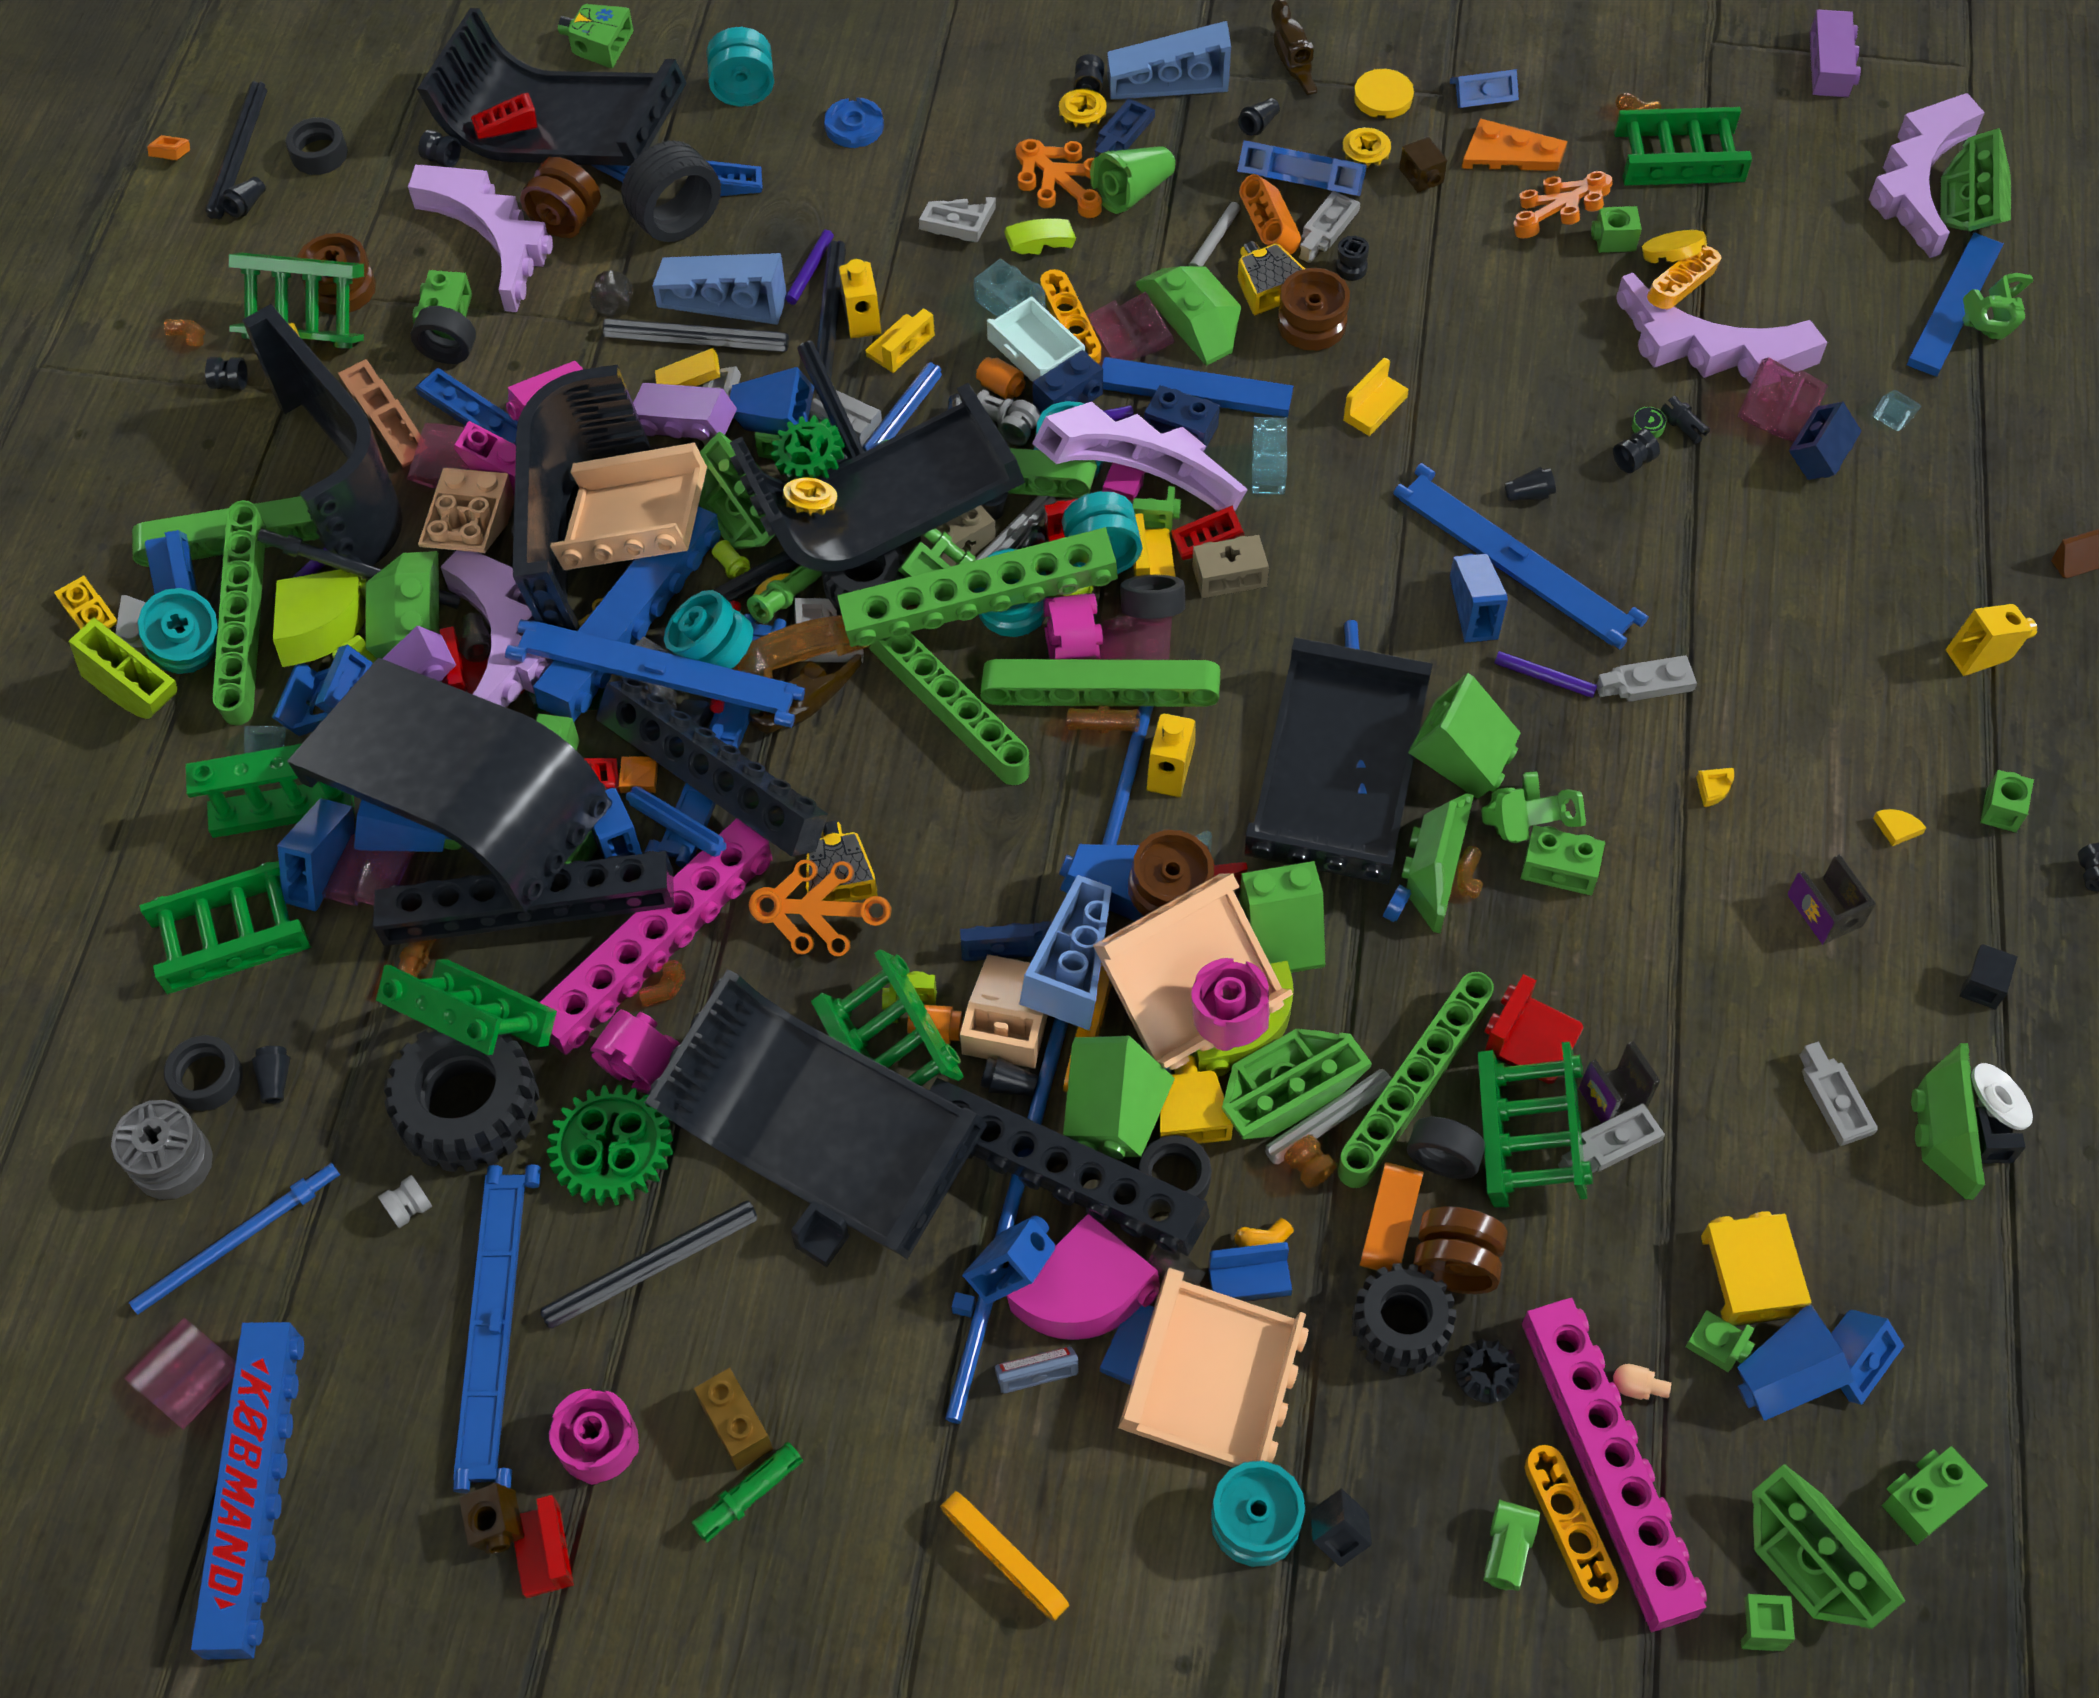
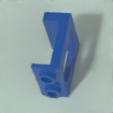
(318, 688)

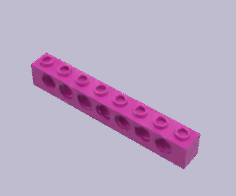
(633, 940)
(1660, 1604)

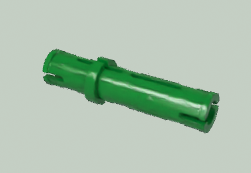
(738, 1499)

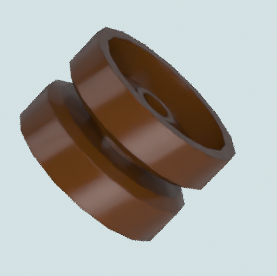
(561, 197)
(343, 249)
(1313, 309)
(1166, 868)
(1461, 1249)

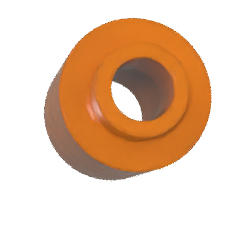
(1000, 378)
(945, 1019)

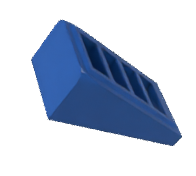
(729, 172)

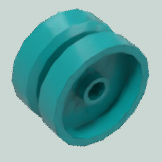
(740, 66)
(1109, 511)
(174, 611)
(1016, 620)
(709, 630)
(1279, 1508)

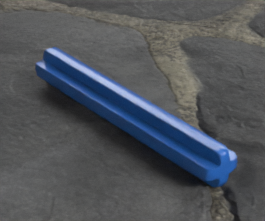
(905, 406)
(676, 821)

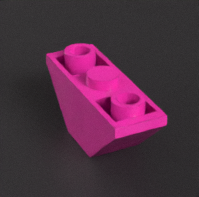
(486, 451)

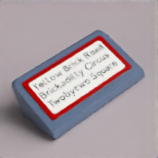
(1037, 1369)

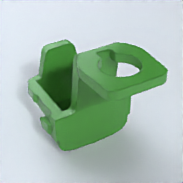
(2007, 310)
(1514, 815)

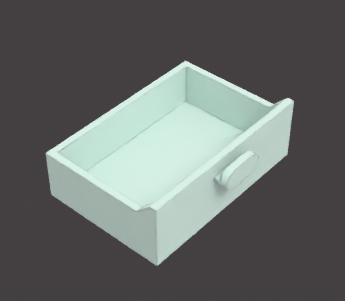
(1032, 338)

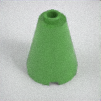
(1130, 175)

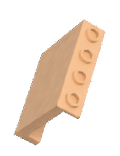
(633, 506)
(1162, 953)
(1213, 1374)

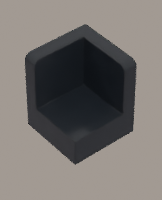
(1989, 977)
(1996, 1141)
(820, 1233)
(1340, 1527)

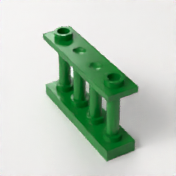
(1682, 167)
(312, 272)
(255, 809)
(232, 956)
(466, 1006)
(836, 1013)
(1500, 1144)

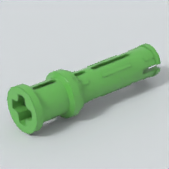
(780, 593)

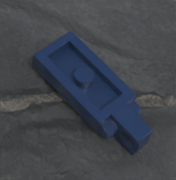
(1124, 127)
(1002, 941)

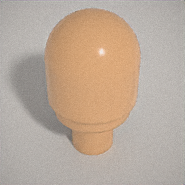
(1639, 1382)

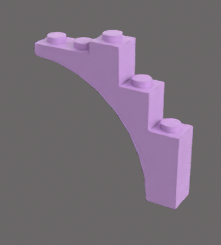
(1906, 186)
(472, 200)
(1713, 346)
(1174, 455)
(495, 594)

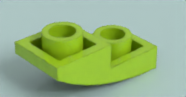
(1034, 234)

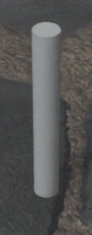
(1215, 235)

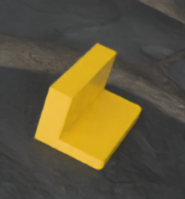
(902, 340)
(1373, 399)
(1156, 551)

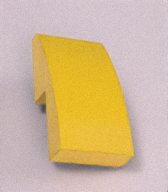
(84, 603)

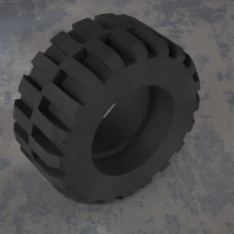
(469, 1138)

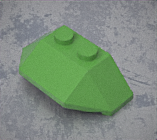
(1977, 184)
(1195, 308)
(728, 498)
(400, 599)
(1436, 858)
(1291, 1080)
(1949, 1123)
(1819, 1553)

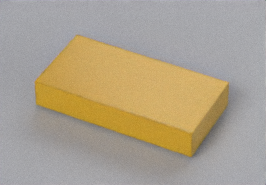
(690, 371)

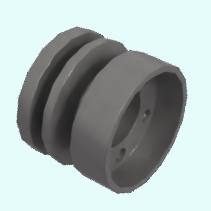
(162, 1149)

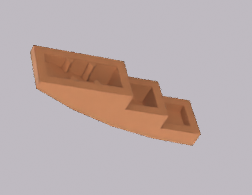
(382, 411)

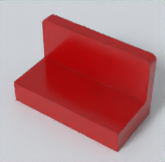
(543, 1550)

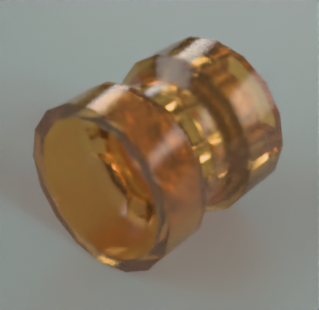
(1310, 1161)

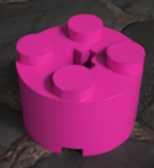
(1072, 627)
(1230, 1003)
(633, 1049)
(600, 1457)

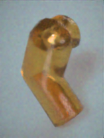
(1629, 102)
(185, 328)
(1465, 869)
(668, 987)

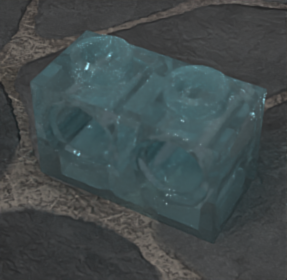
(1004, 287)
(1269, 455)

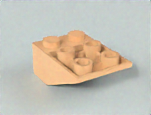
(468, 510)
(995, 1019)

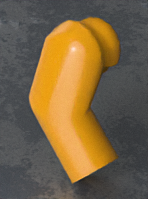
(1275, 1234)

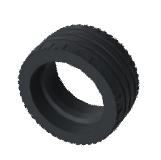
(657, 170)

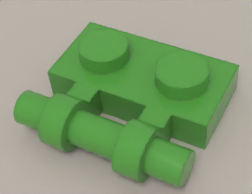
(926, 560)

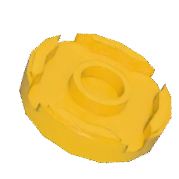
(1383, 93)
(1674, 246)

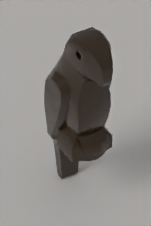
(1293, 46)
(818, 691)

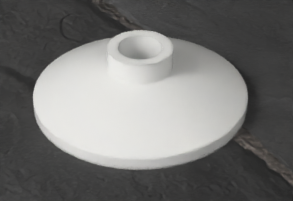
(2001, 1096)

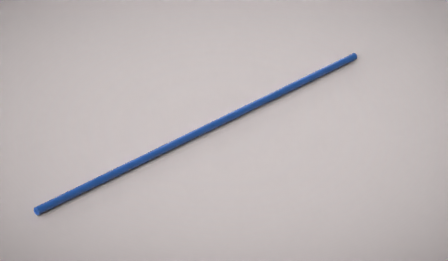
(1042, 1091)

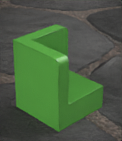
(1768, 1622)

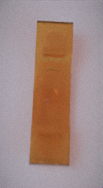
(796, 644)

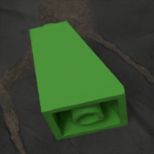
(1467, 738)
(1286, 914)
(1114, 1095)

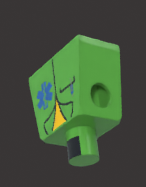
(598, 32)

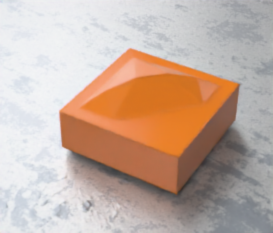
(168, 147)
(638, 772)

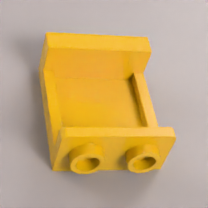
(1757, 1268)

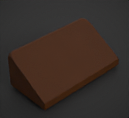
(2077, 554)

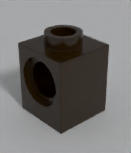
(1423, 164)
(481, 1507)

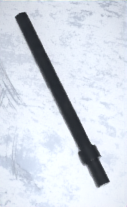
(294, 546)

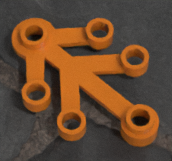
(1034, 153)
(1592, 188)
(812, 907)

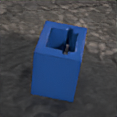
(963, 1305)

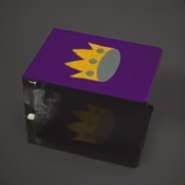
(1817, 911)
(1632, 1078)

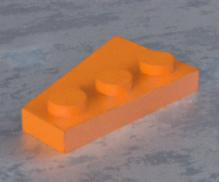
(1506, 145)

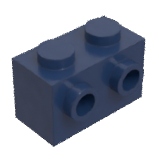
(1072, 380)
(1176, 409)
(1825, 440)

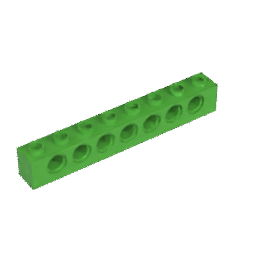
(988, 573)

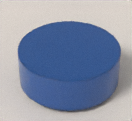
(1397, 903)

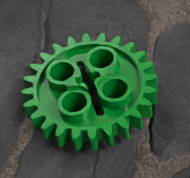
(576, 1142)

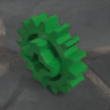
(808, 449)

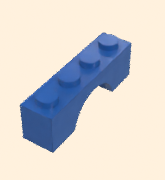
(1302, 168)

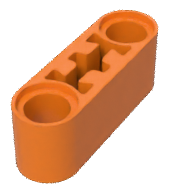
(1269, 213)
(1391, 1217)

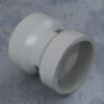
(1020, 421)
(405, 1201)

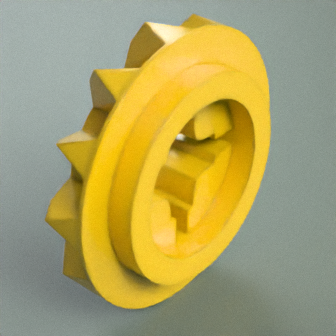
(1075, 100)
(1369, 139)
(801, 492)

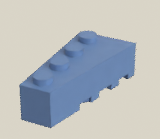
(1172, 65)
(723, 286)
(1066, 966)

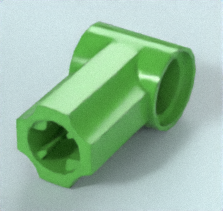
(1512, 1534)

